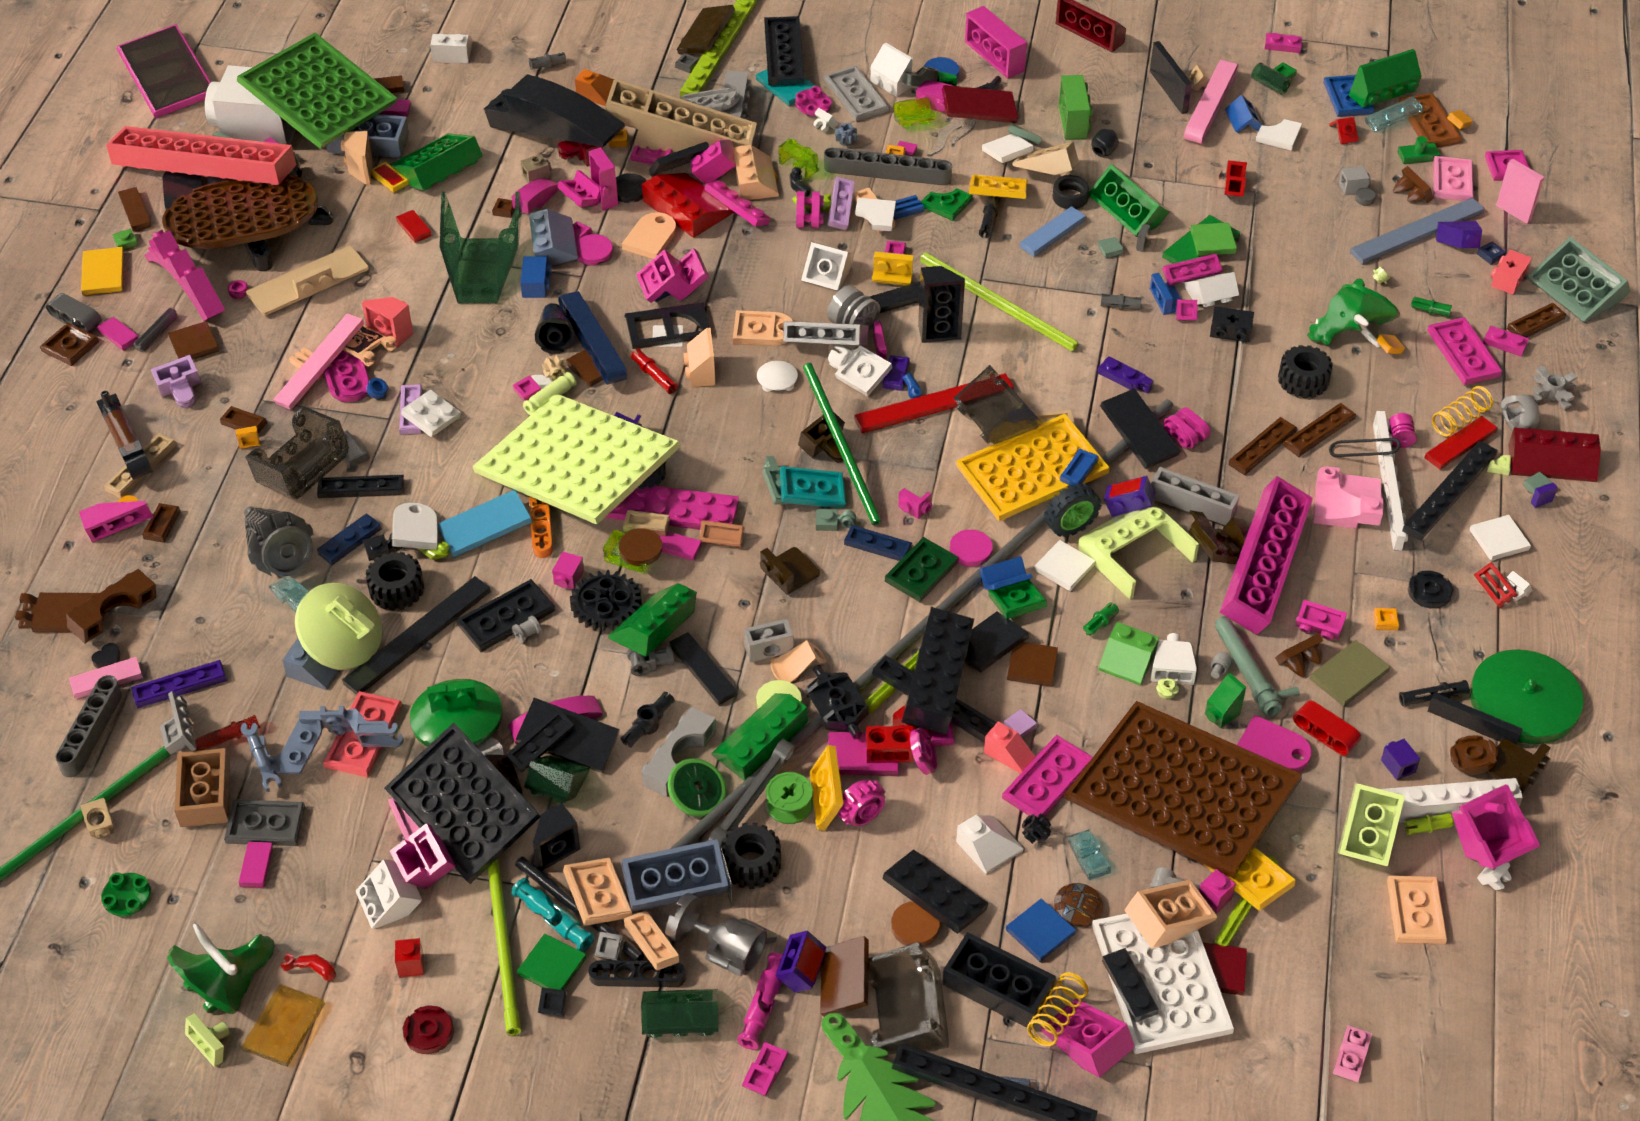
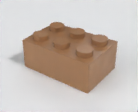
(202, 787)

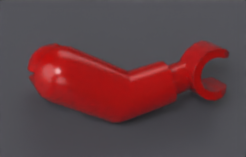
(313, 961)

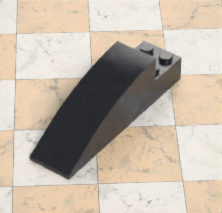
(551, 111)

